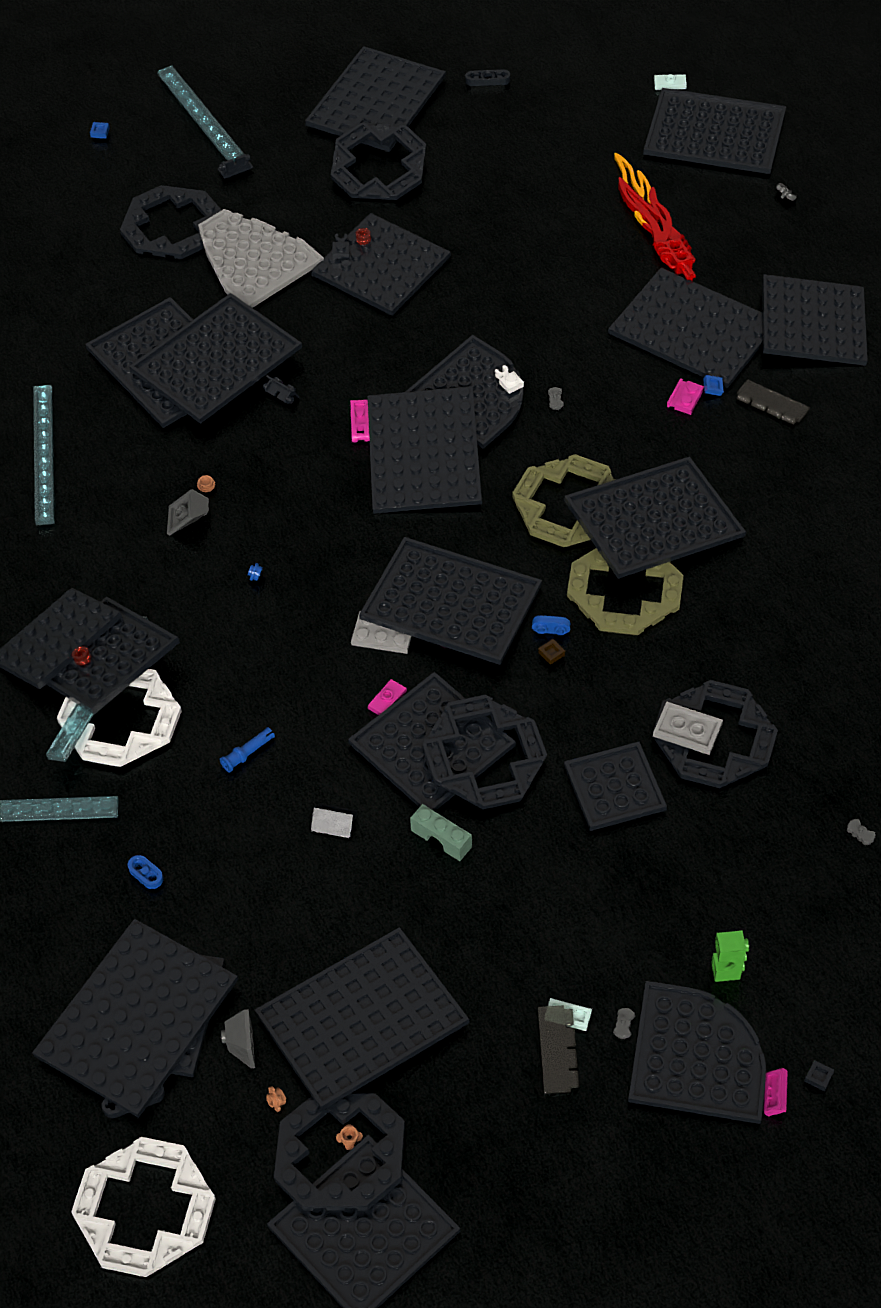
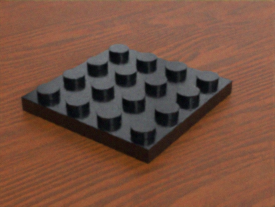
(615, 786)

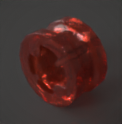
(363, 236)
(81, 655)

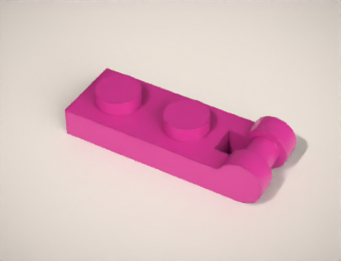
(359, 420)

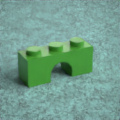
(730, 956)

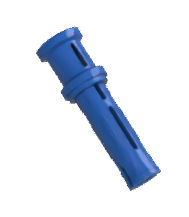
(240, 754)

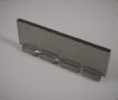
(775, 402)
(554, 1051)

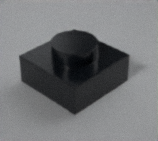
(819, 1075)

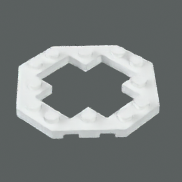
(138, 743)
(166, 1245)

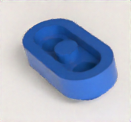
(551, 625)
(146, 873)

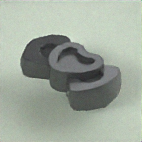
(785, 192)
(555, 398)
(860, 832)
(623, 1023)

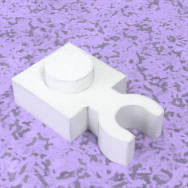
(509, 381)

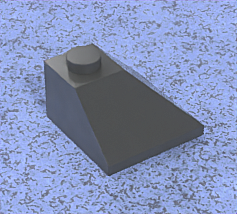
(186, 511)
(239, 1037)

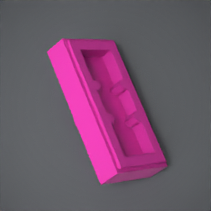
(386, 697)
(775, 1092)

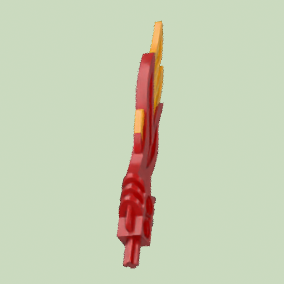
(669, 243)

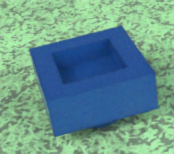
(99, 130)
(713, 385)

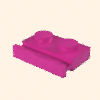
(685, 396)

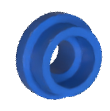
(255, 572)

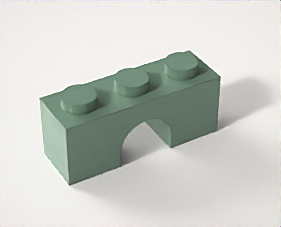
(452, 837)

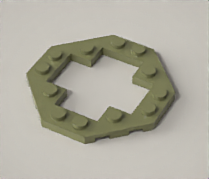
(555, 471)
(593, 605)

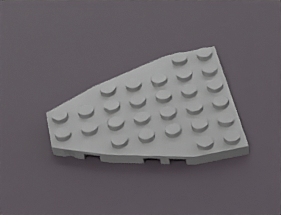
(253, 256)

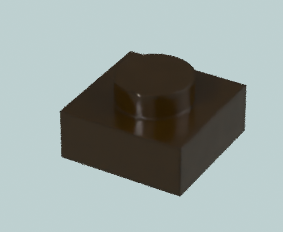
(551, 651)

